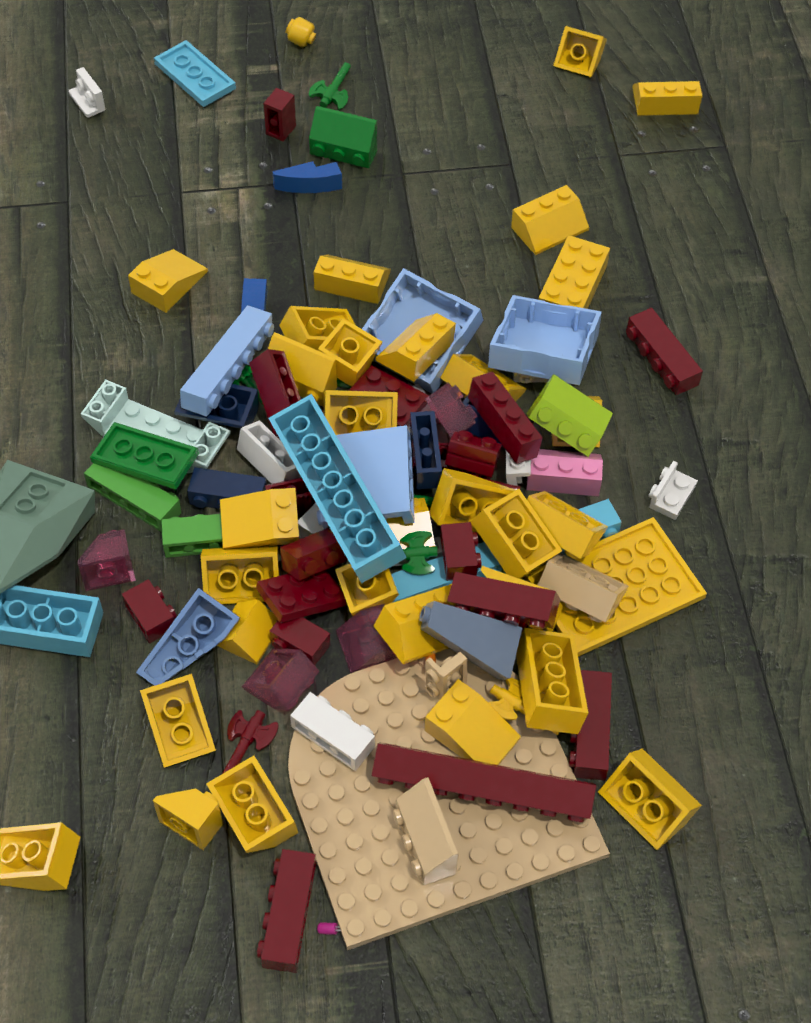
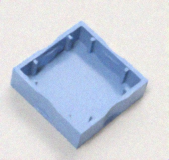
(416, 298)
(544, 339)

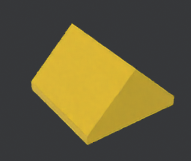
(251, 633)

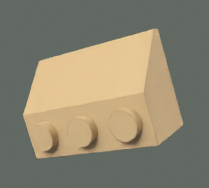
(583, 587)
(426, 833)

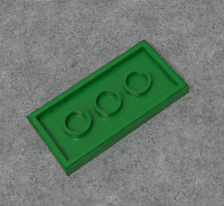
(145, 455)

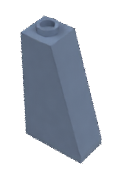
(479, 638)

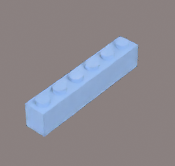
(226, 361)

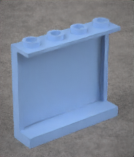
(385, 467)

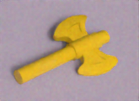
(509, 700)

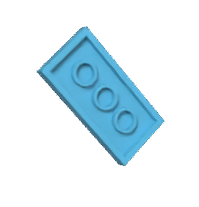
(194, 73)

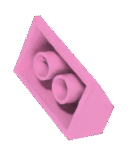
(566, 473)

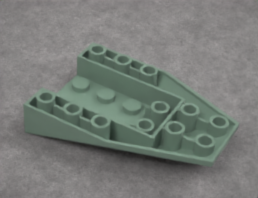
(37, 519)

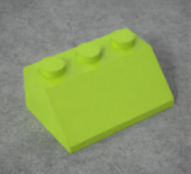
(570, 415)

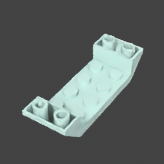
(112, 405)

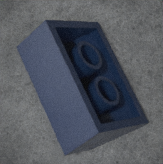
(234, 409)

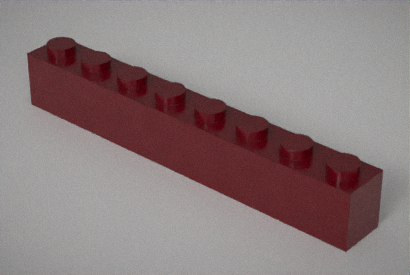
(485, 780)

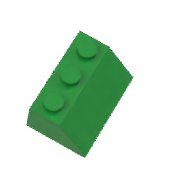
(343, 137)

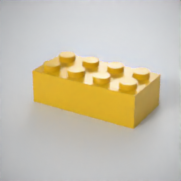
(576, 273)
(551, 681)

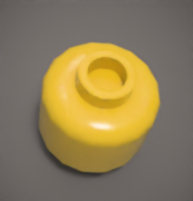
(300, 32)

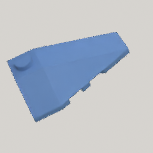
(192, 634)

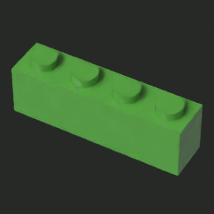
(134, 494)
(191, 534)

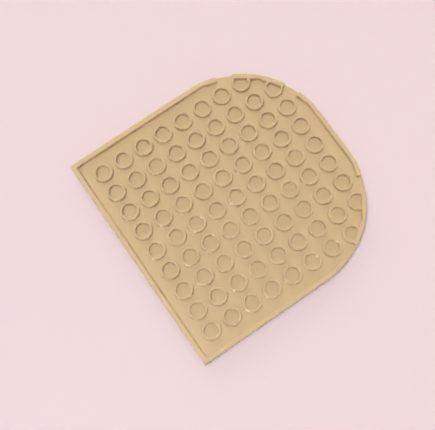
(355, 828)

